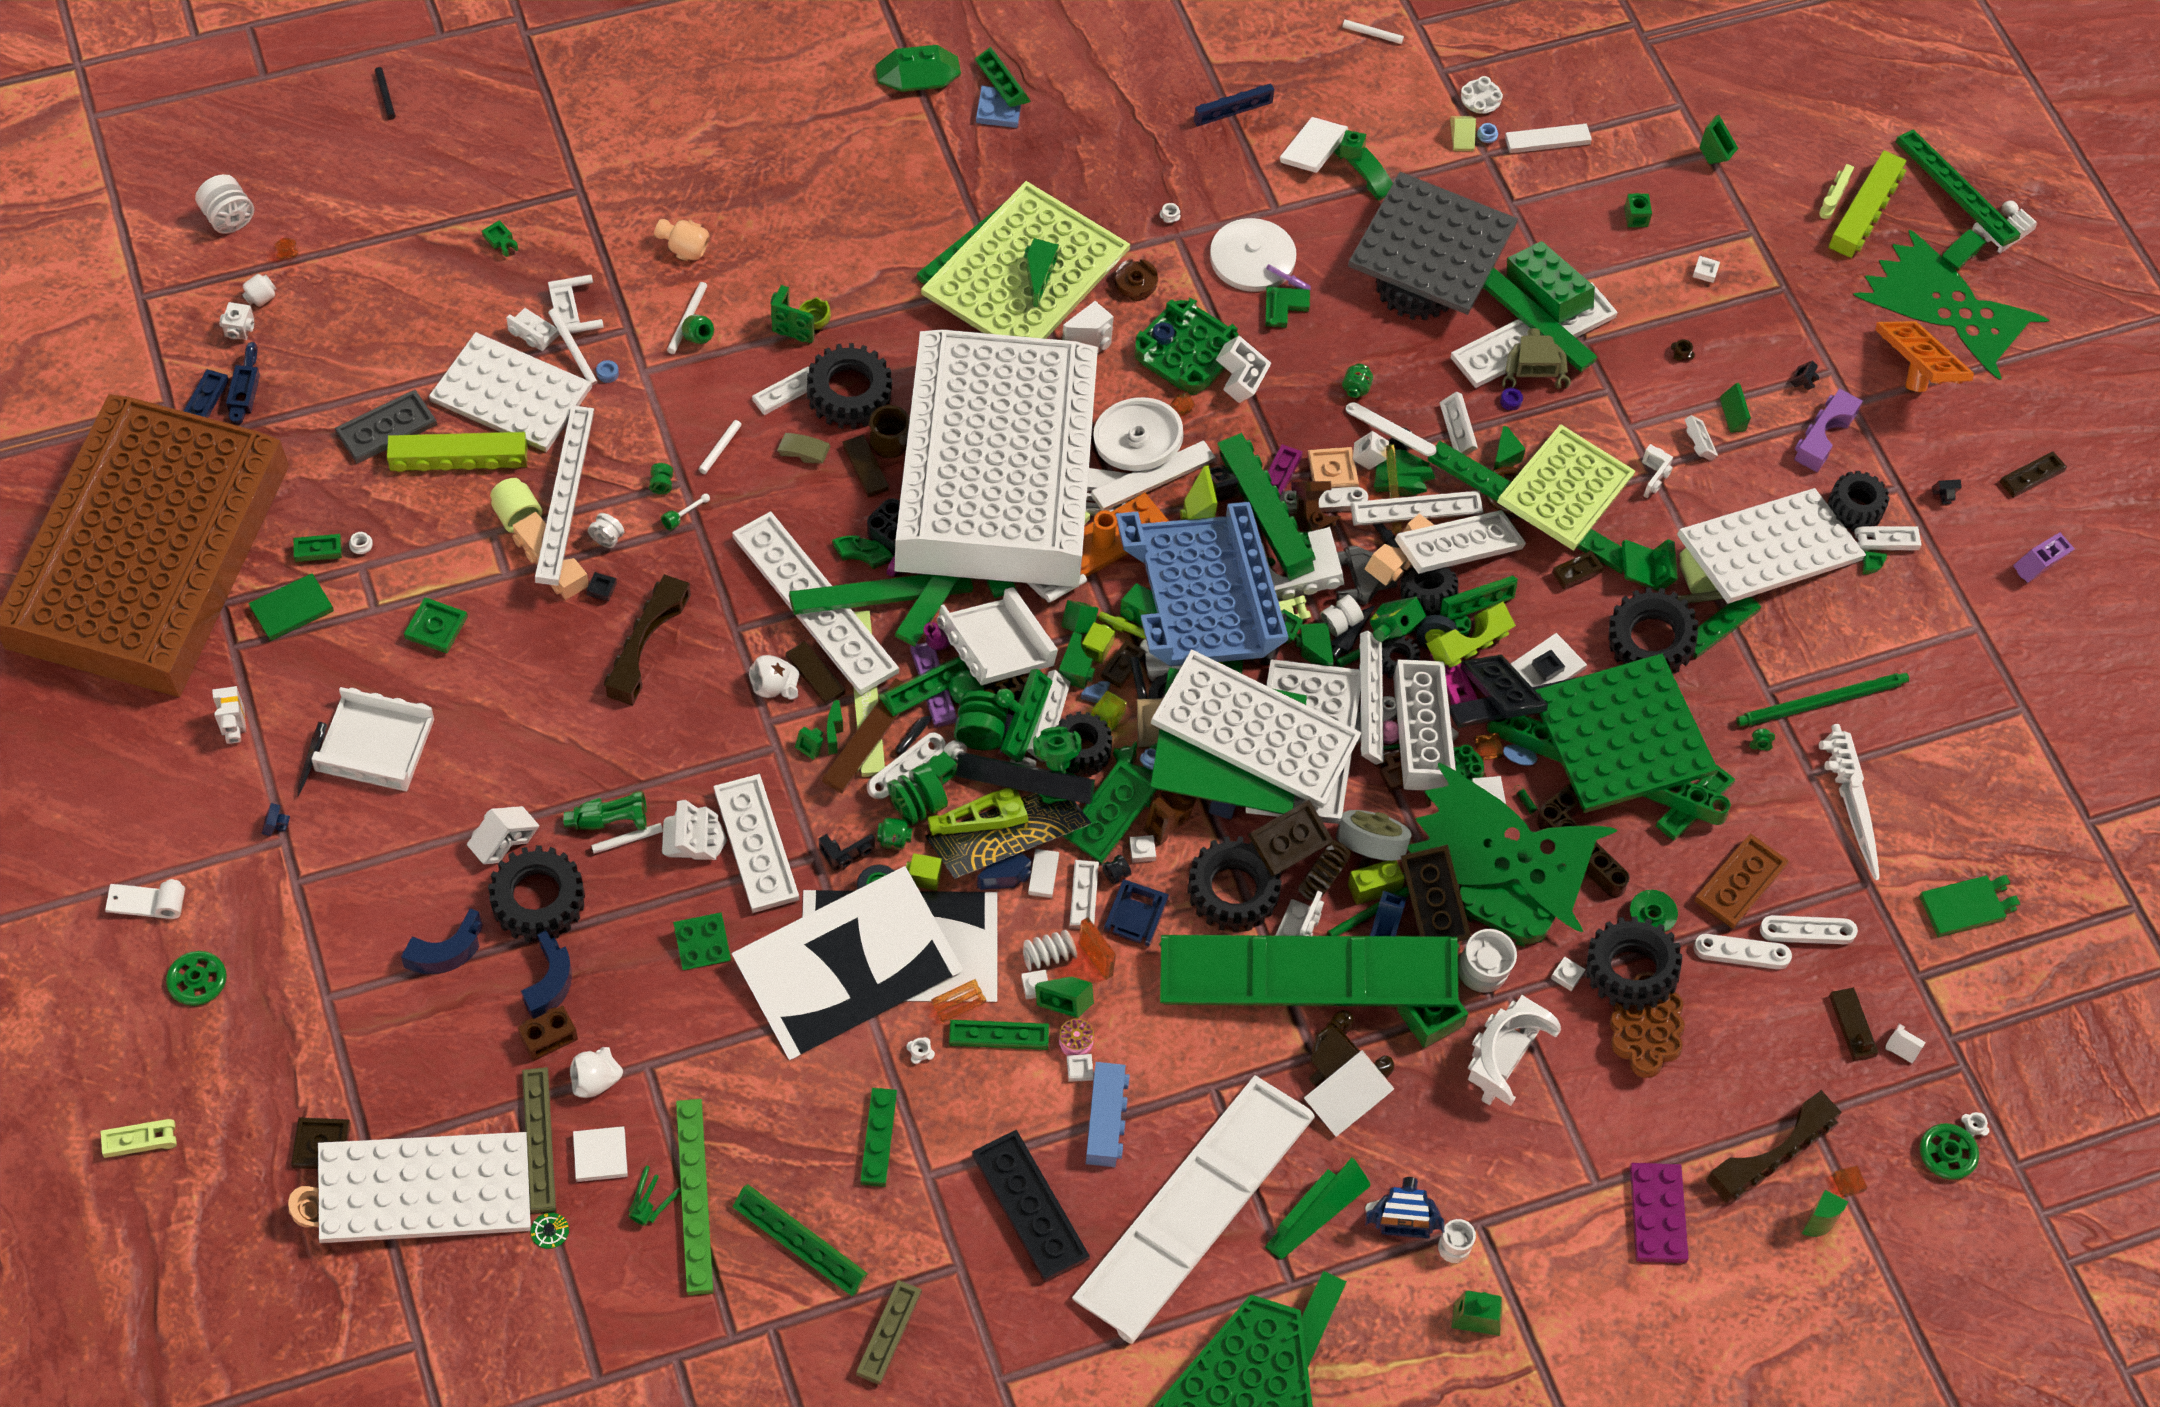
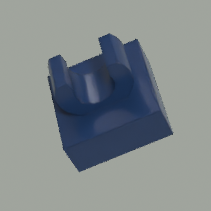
(274, 820)

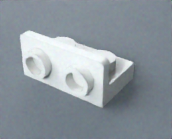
(532, 329)

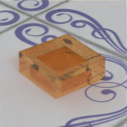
(1489, 746)

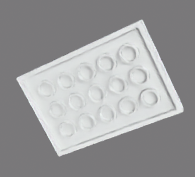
(510, 391)

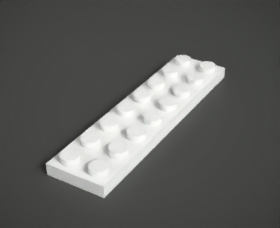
(1487, 356)

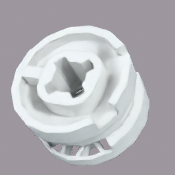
(606, 530)

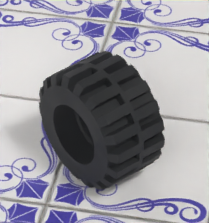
(1865, 489)
(1429, 588)
(1095, 731)

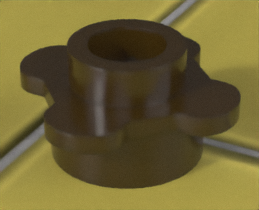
(1683, 350)

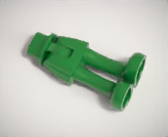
(597, 814)

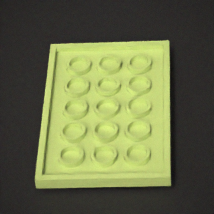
(1566, 487)

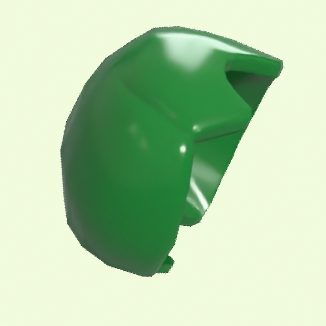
(963, 683)

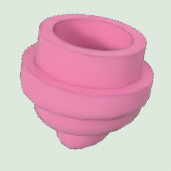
(1390, 732)

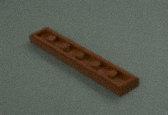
(860, 746)

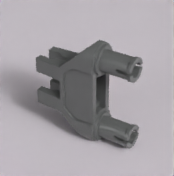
(1365, 584)

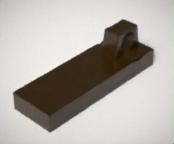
(1853, 1024)

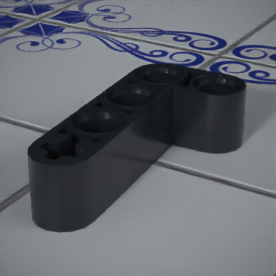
(887, 522)

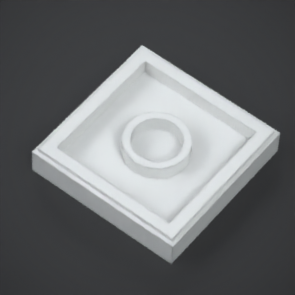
(600, 1154)

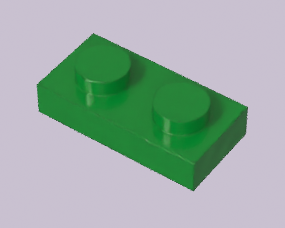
(317, 547)

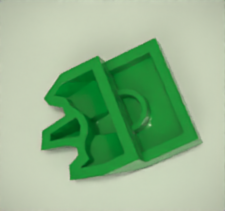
(1410, 474)

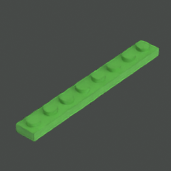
(694, 1197)

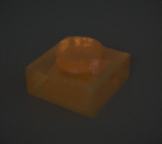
(1849, 1181)

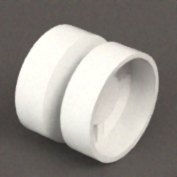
(1487, 960)

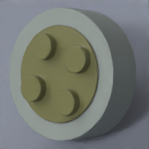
(1373, 835)

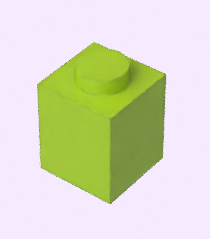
(1098, 642)
(925, 871)

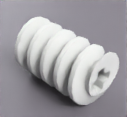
(1048, 948)

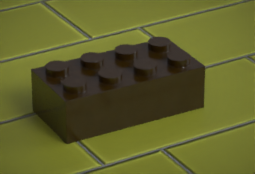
(1436, 894)

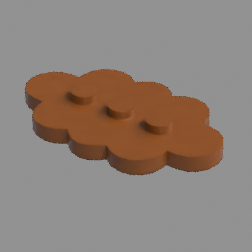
(1648, 1034)

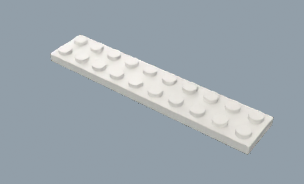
(836, 631)

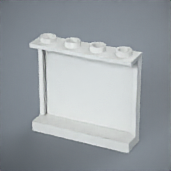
(998, 638)
(374, 739)

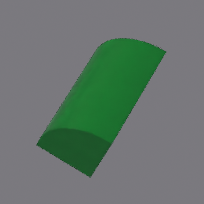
(1824, 1214)

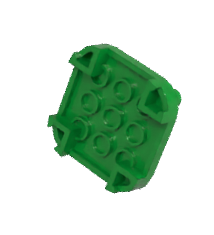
(1191, 356)
(1508, 905)

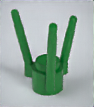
(641, 1209)

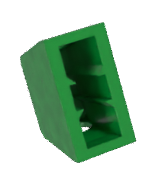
(1478, 1313)

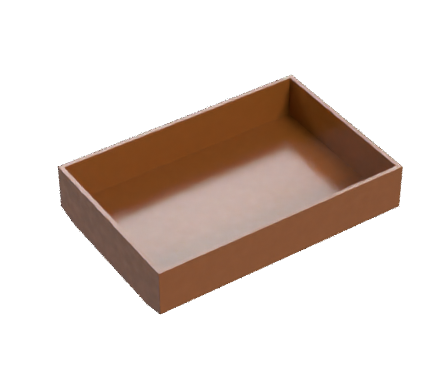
(143, 544)

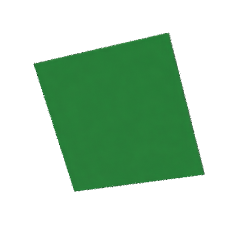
(1197, 773)

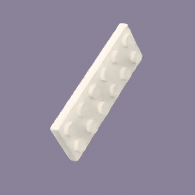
(1459, 541)
(756, 843)

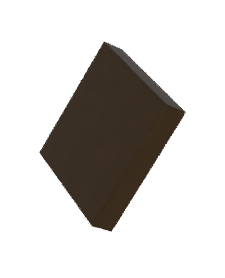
(314, 1131)

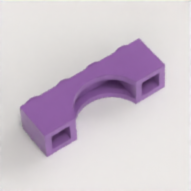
(1838, 413)

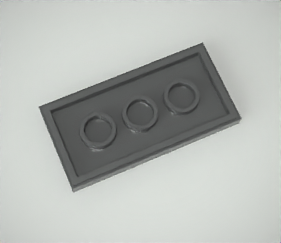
(369, 433)

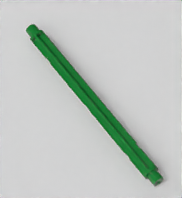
(1822, 699)

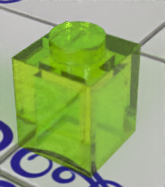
(1110, 709)

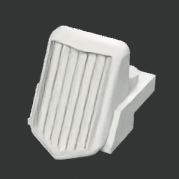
(693, 833)

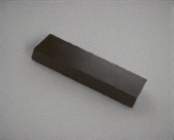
(865, 466)
(2033, 474)
(815, 673)

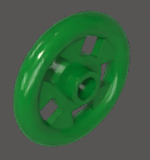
(191, 959)
(1966, 1142)

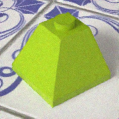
(1201, 498)

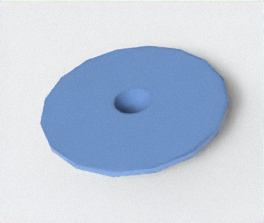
(1520, 755)

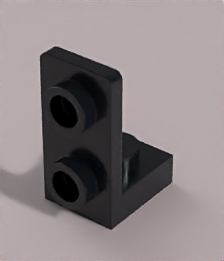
(842, 859)

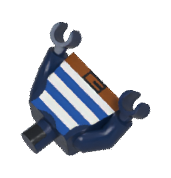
(1406, 1212)

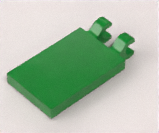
(1967, 904)

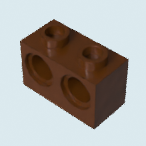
(551, 1038)

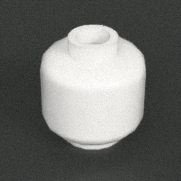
(258, 290)

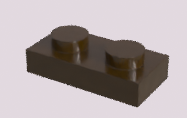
(1577, 569)
(1119, 667)

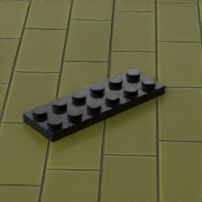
(1030, 1205)

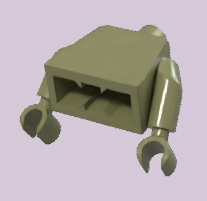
(1537, 358)

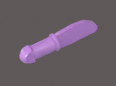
(1292, 280)

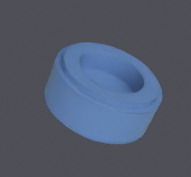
(607, 371)

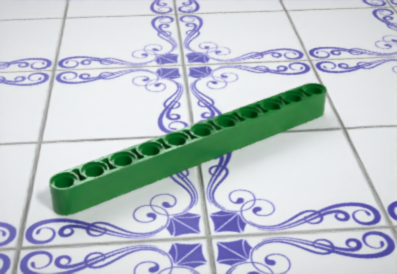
(1681, 800)

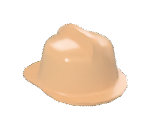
(305, 1206)

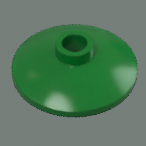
(1656, 903)

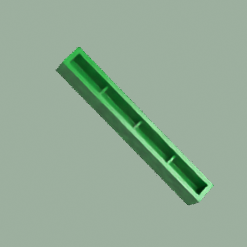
(1266, 506)

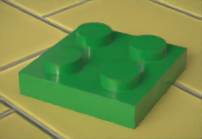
(435, 625)

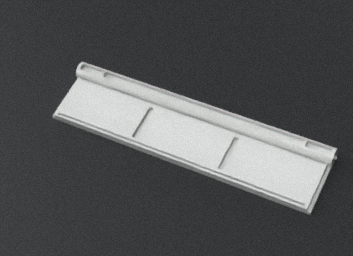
(1193, 1208)

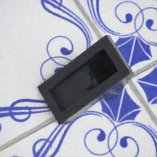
(1223, 482)

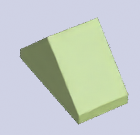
(1463, 132)

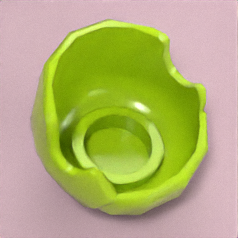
(819, 309)

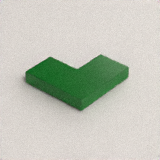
(1287, 300)

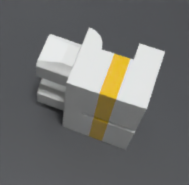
(230, 713)

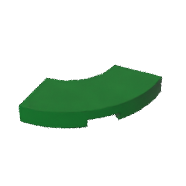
(862, 549)

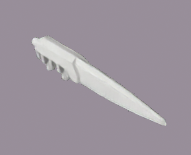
(1846, 764)

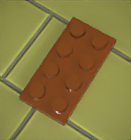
(1741, 881)

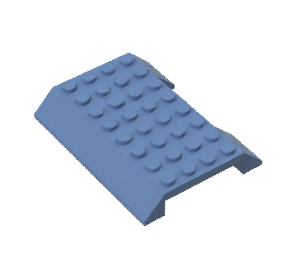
(1206, 586)

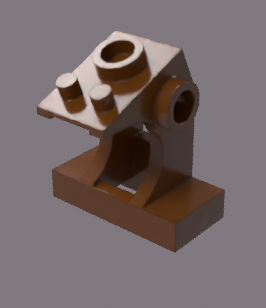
(1308, 505)
(1170, 815)

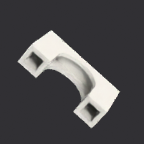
(1326, 574)

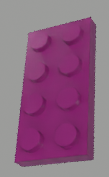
(1658, 1213)

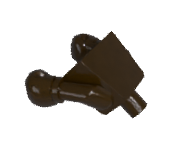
(1335, 1049)

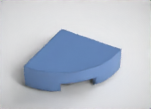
(1095, 692)

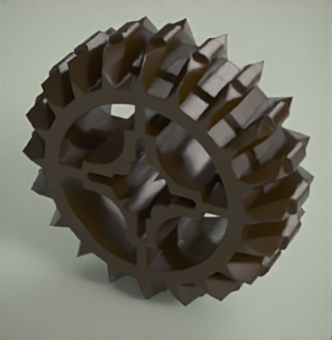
(1324, 870)

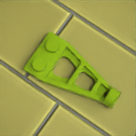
(1008, 803)

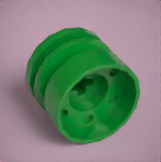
(980, 721)
(917, 794)

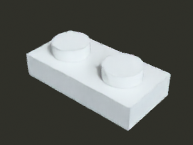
(1701, 438)

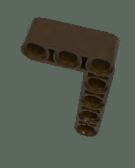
(1562, 818)

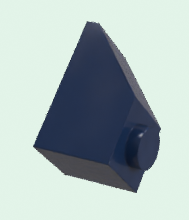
(1005, 873)

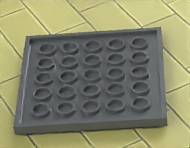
(1433, 243)

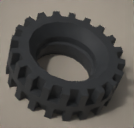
(1407, 301)
(842, 408)
(1653, 606)
(1232, 856)
(530, 921)
(1638, 938)

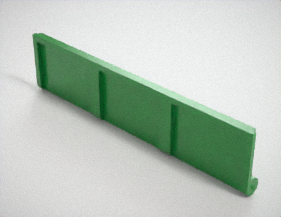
(1309, 970)

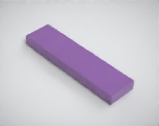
(939, 705)

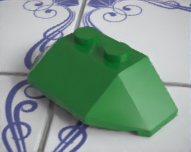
(918, 68)

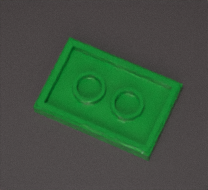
(291, 607)

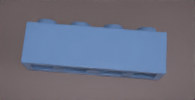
(1105, 1114)

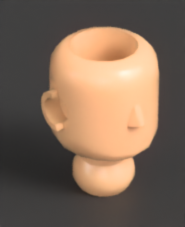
(685, 238)

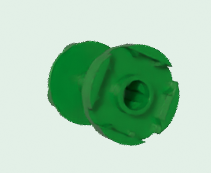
(1057, 749)

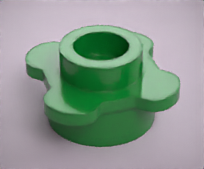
(1762, 739)

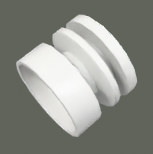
(224, 203)

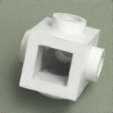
(237, 321)

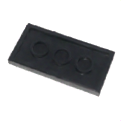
(1504, 686)

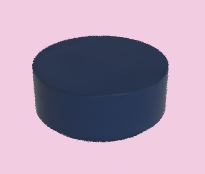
(1163, 333)

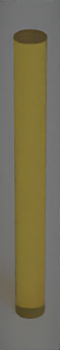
(1393, 483)

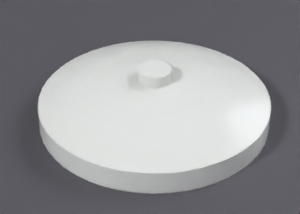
(1246, 248)
(1138, 434)

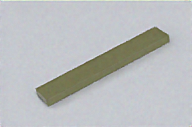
(539, 1140)

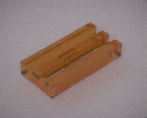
(973, 984)

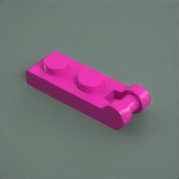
(1457, 681)

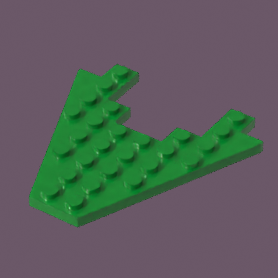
(1249, 1362)

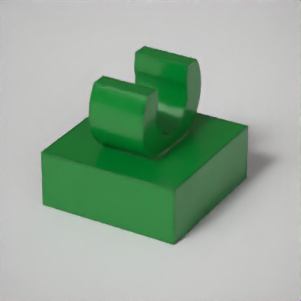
(809, 742)

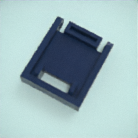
(1133, 918)

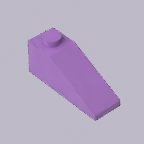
(2043, 557)

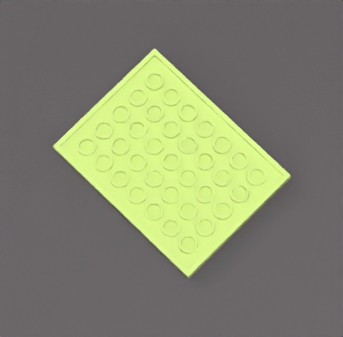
(989, 276)

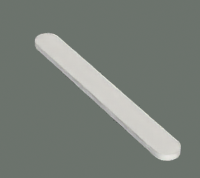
(1391, 429)

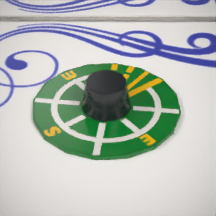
(549, 1230)

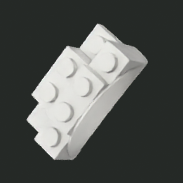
(1502, 1046)

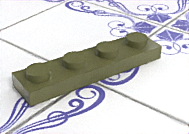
(889, 1332)

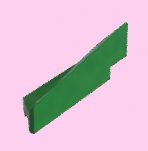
(1318, 1206)

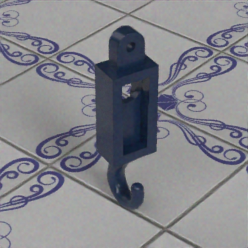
(244, 381)

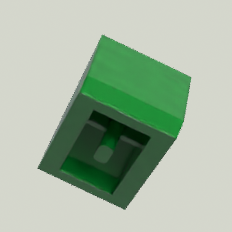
(1509, 451)

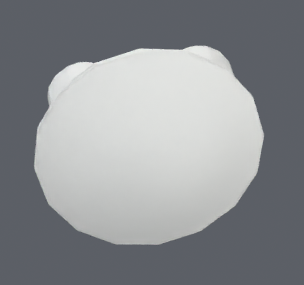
(1481, 95)

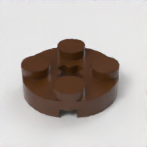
(1136, 289)

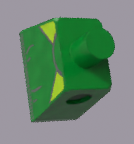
(1390, 619)

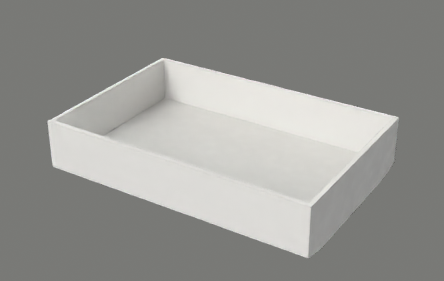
(997, 458)

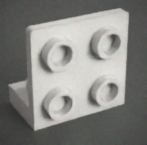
(1301, 918)

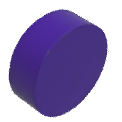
(1511, 399)

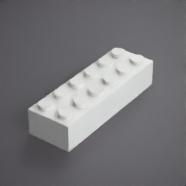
(1423, 723)

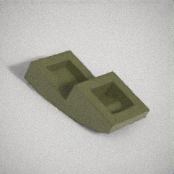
(807, 448)

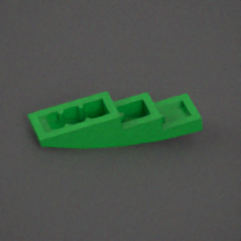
(1320, 1310)

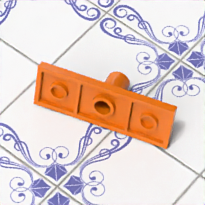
(1926, 355)
(1102, 537)

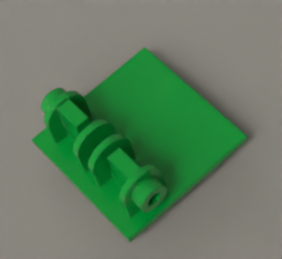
(702, 941)

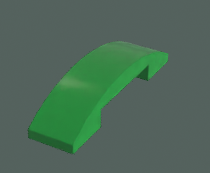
(1372, 171)

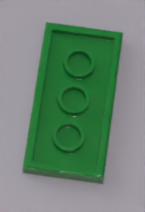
(1112, 811)

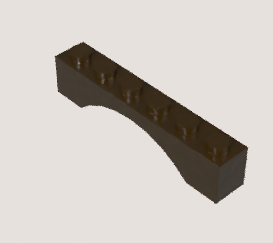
(667, 602)
(1737, 1174)

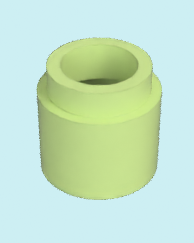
(513, 502)
(1694, 575)

